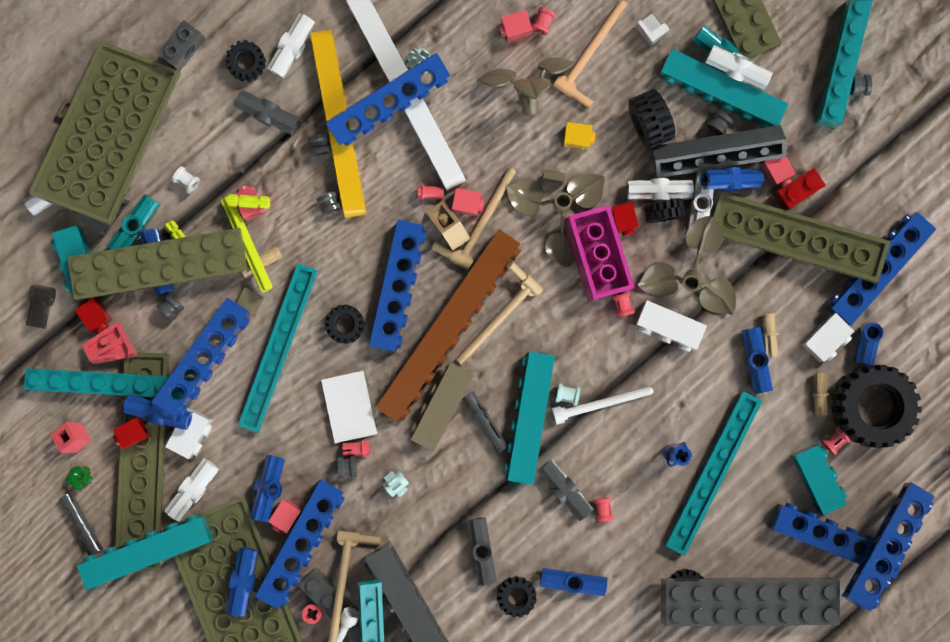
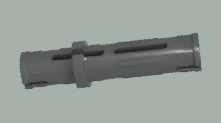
(487, 425)
(79, 520)

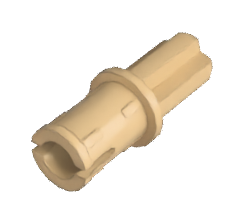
(267, 258)
(769, 334)
(820, 394)

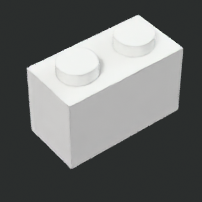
(827, 338)
(188, 441)

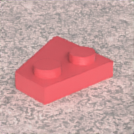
(109, 345)

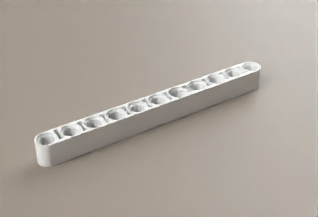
(418, 112)

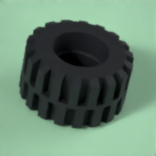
(651, 118)

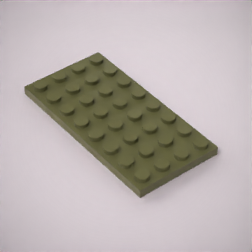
(105, 133)
(208, 574)

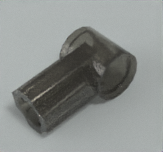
(40, 301)

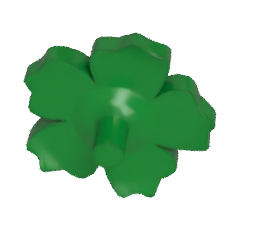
(79, 477)

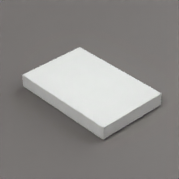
(349, 406)

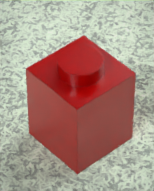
(625, 218)
(94, 315)
(131, 433)

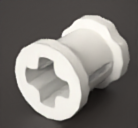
(185, 179)

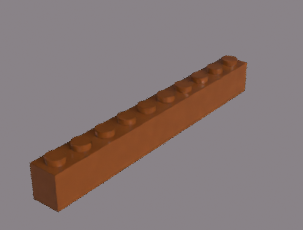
(448, 325)

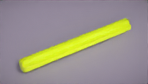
(250, 251)

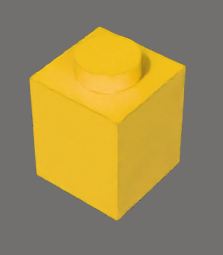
(578, 136)

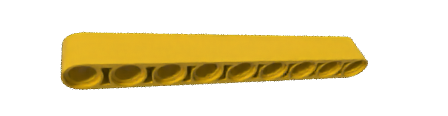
(334, 103)

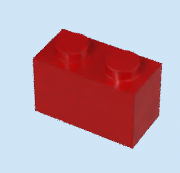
(799, 189)

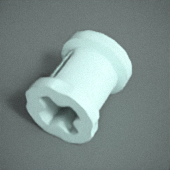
(567, 394)

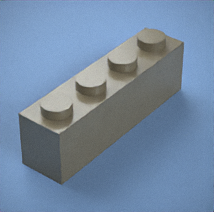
(441, 407)

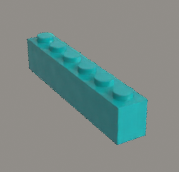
(843, 63)
(722, 90)
(530, 419)
(146, 552)

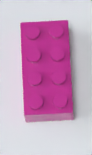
(598, 253)

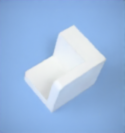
(651, 30)

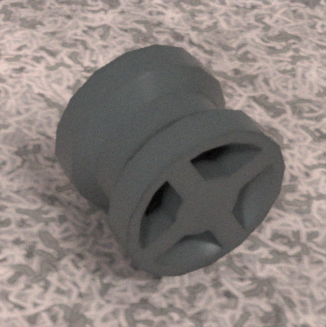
(861, 85)
(719, 123)
(319, 144)
(329, 203)
(170, 307)
(347, 467)

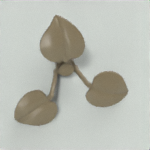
(528, 89)
(528, 195)
(716, 296)

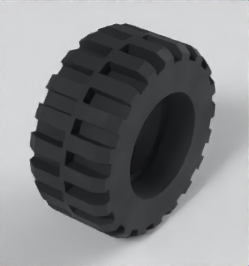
(904, 408)

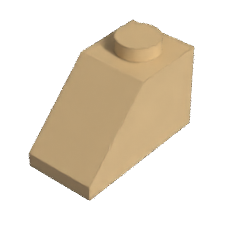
(448, 225)

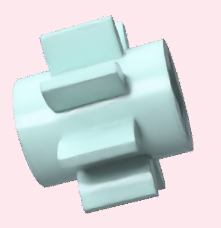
(416, 56)
(395, 483)

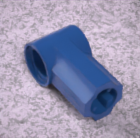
(867, 346)

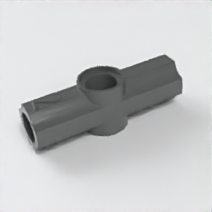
(266, 112)
(565, 490)
(480, 537)

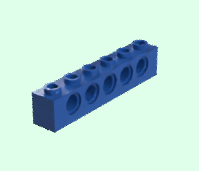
(412, 76)
(403, 231)
(920, 231)
(228, 312)
(786, 514)
(866, 570)
(278, 597)

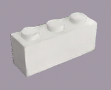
(670, 326)

